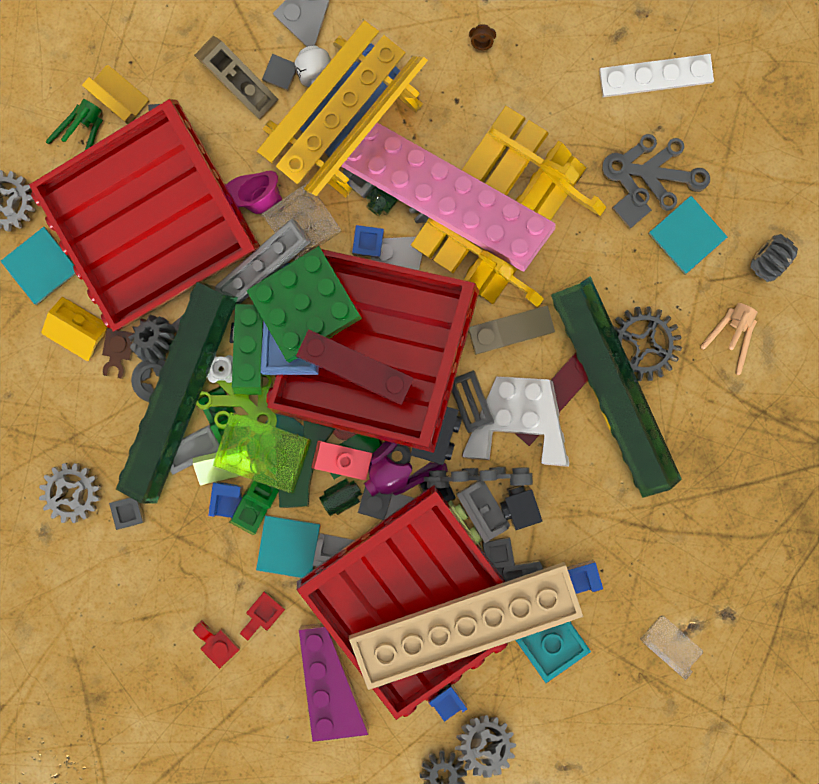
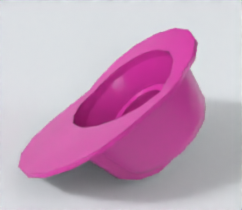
(255, 191)

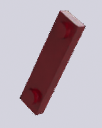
(354, 367)
(566, 385)

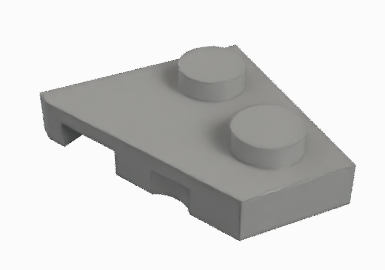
(303, 18)

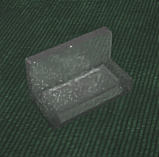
(672, 646)

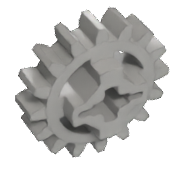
(15, 195)
(76, 502)
(495, 754)

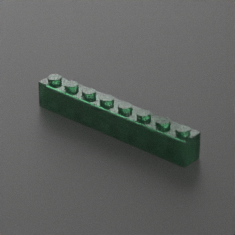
(616, 387)
(176, 393)

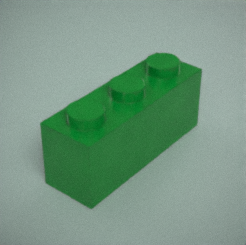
(247, 350)

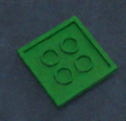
(303, 298)

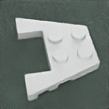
(521, 408)

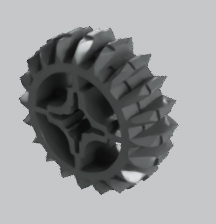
(637, 356)

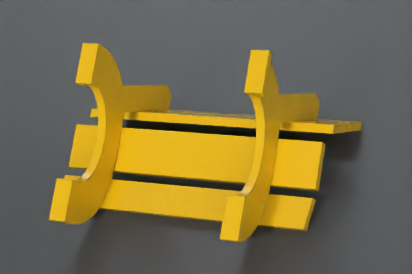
(341, 109)
(543, 195)

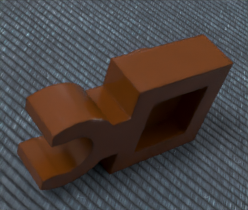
(117, 348)

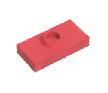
(341, 460)

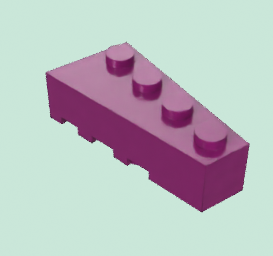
(330, 695)

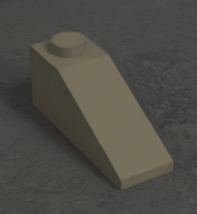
(236, 76)
(511, 330)

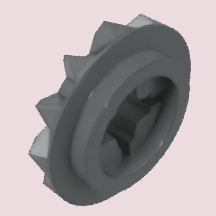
(143, 372)

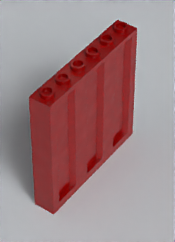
(144, 215)
(408, 323)
(397, 569)

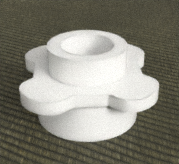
(215, 375)

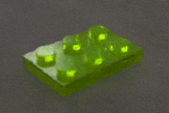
(261, 452)

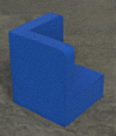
(367, 241)
(224, 499)
(585, 577)
(448, 702)

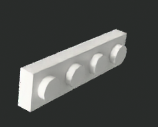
(656, 75)

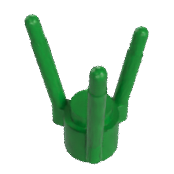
(83, 114)

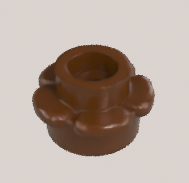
(482, 37)

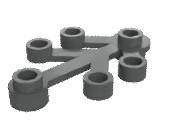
(651, 172)
(519, 477)

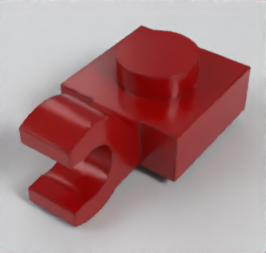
(263, 613)
(217, 646)

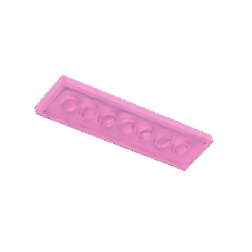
(450, 196)

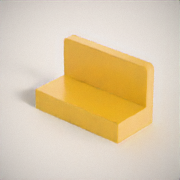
(117, 94)
(73, 328)

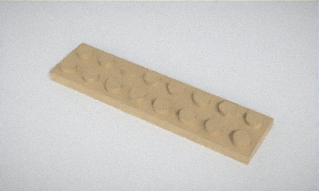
(466, 626)

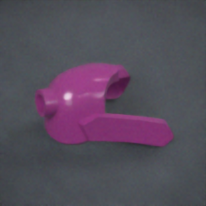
(394, 478)

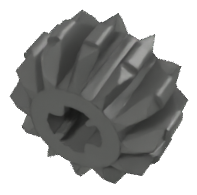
(774, 258)
(152, 339)
(454, 773)

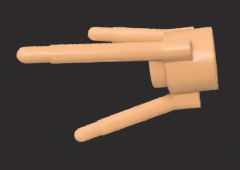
(742, 319)

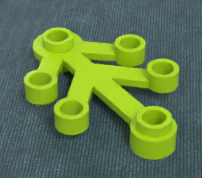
(240, 400)

